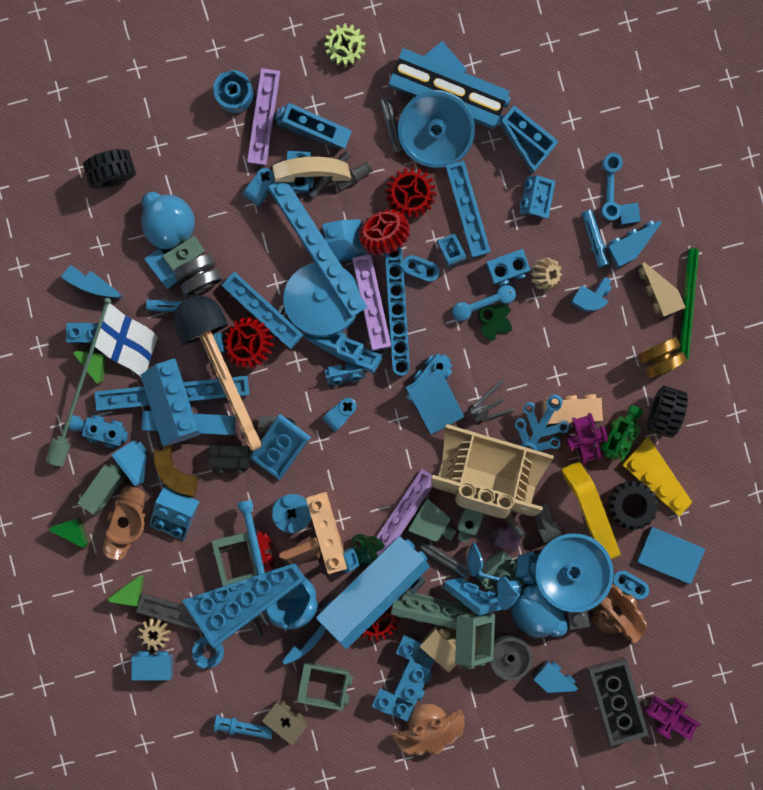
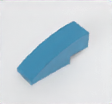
(90, 283)

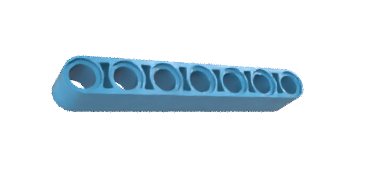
(397, 319)

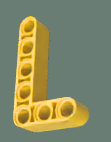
(591, 507)

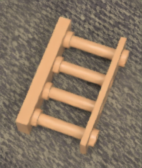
(326, 532)

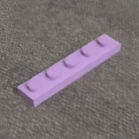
(263, 117)
(370, 294)
(405, 509)

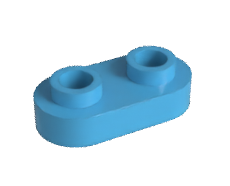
(421, 267)
(630, 584)

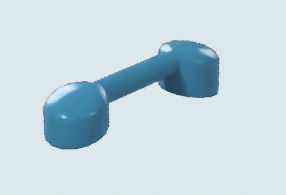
(611, 210)
(462, 311)

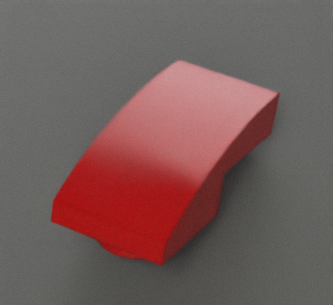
(263, 541)

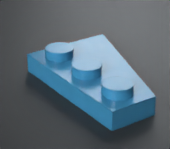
(469, 595)

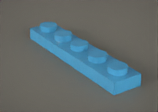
(468, 209)
(262, 310)

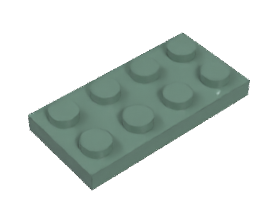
(429, 609)

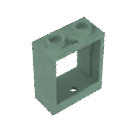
(102, 488)
(227, 541)
(466, 628)
(344, 698)

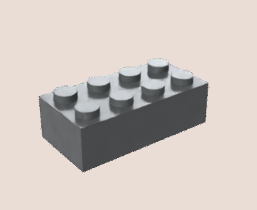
(617, 701)

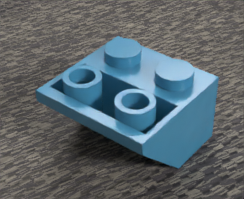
(173, 513)

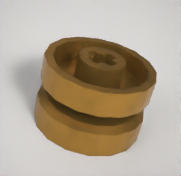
(662, 358)

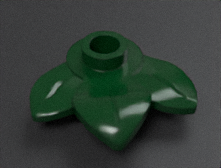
(497, 322)
(368, 550)

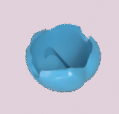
(166, 220)
(294, 608)
(536, 616)

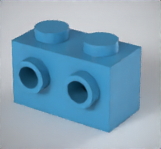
(152, 666)

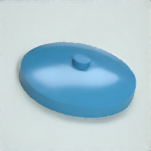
(436, 129)
(313, 304)
(574, 572)

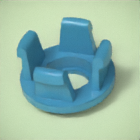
(203, 662)

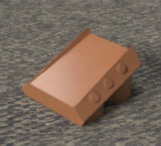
(301, 553)

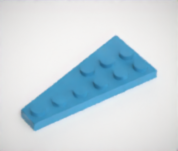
(233, 606)

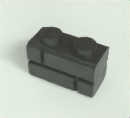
(229, 457)

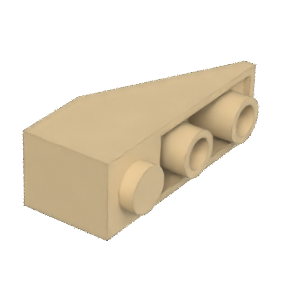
(665, 296)

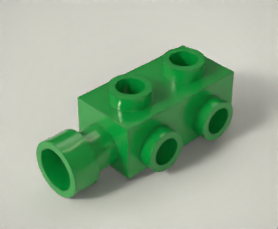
(623, 434)

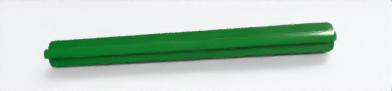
(688, 300)

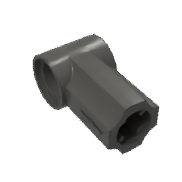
(266, 421)
(547, 526)

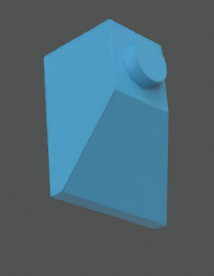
(344, 239)
(133, 461)

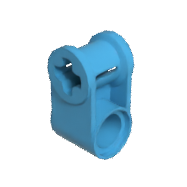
(257, 189)
(338, 416)

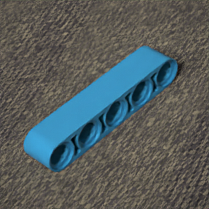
(206, 423)

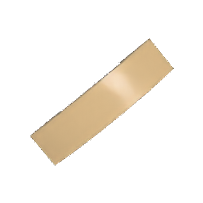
(311, 167)

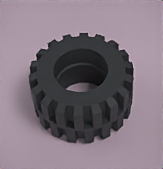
(109, 168)
(667, 411)
(648, 510)

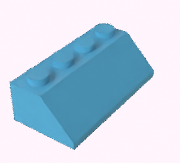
(169, 403)

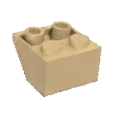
(441, 646)

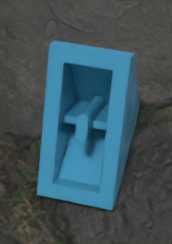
(451, 250)

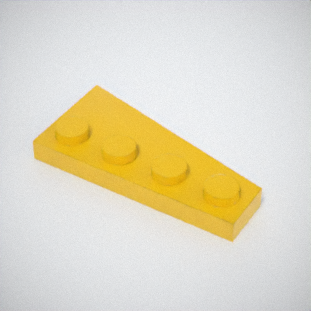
(651, 469)

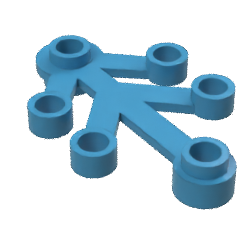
(540, 430)

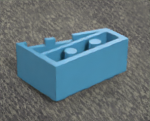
(528, 138)

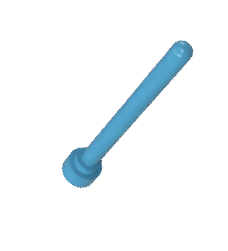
(246, 509)

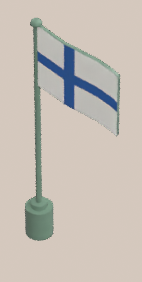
(121, 341)

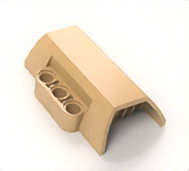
(490, 473)

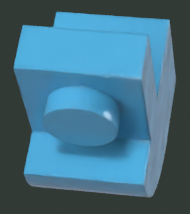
(592, 301)

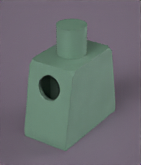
(431, 523)
(467, 529)

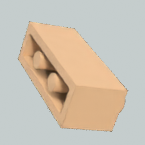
(576, 408)

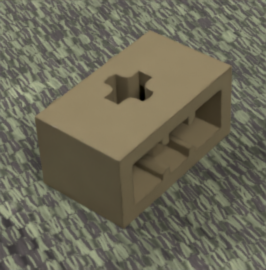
(287, 731)

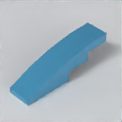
(348, 350)

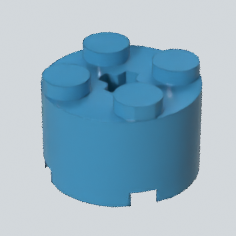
(230, 81)
(281, 515)

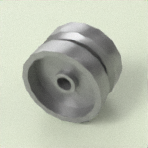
(198, 275)
(521, 661)

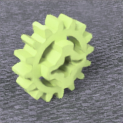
(352, 42)

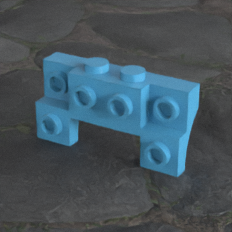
(410, 683)

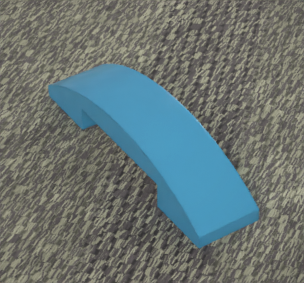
(296, 652)

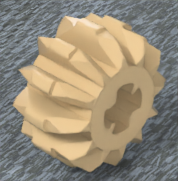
(546, 274)
(154, 627)

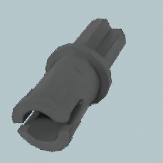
(355, 174)

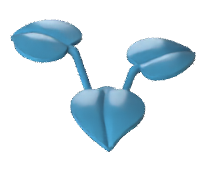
(507, 590)

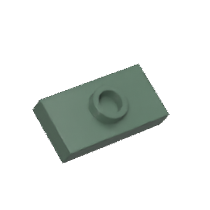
(183, 253)

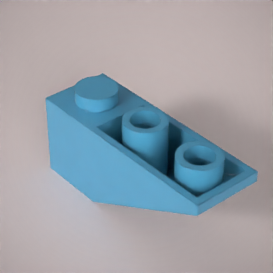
(629, 248)

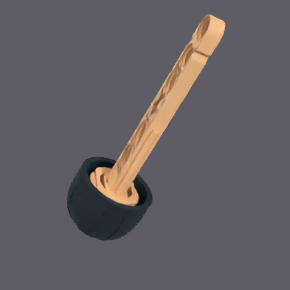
(199, 319)

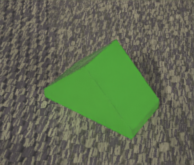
(96, 366)
(130, 593)

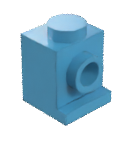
(526, 567)

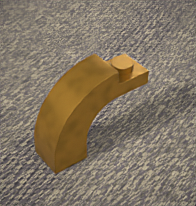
(170, 475)

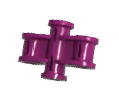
(586, 438)
(672, 717)

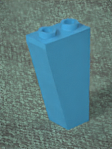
(312, 126)

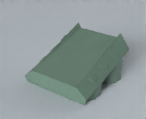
(499, 566)

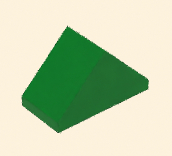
(72, 531)

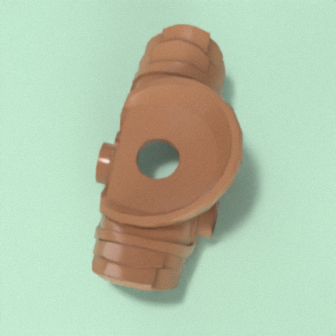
(119, 539)
(630, 622)
(429, 730)

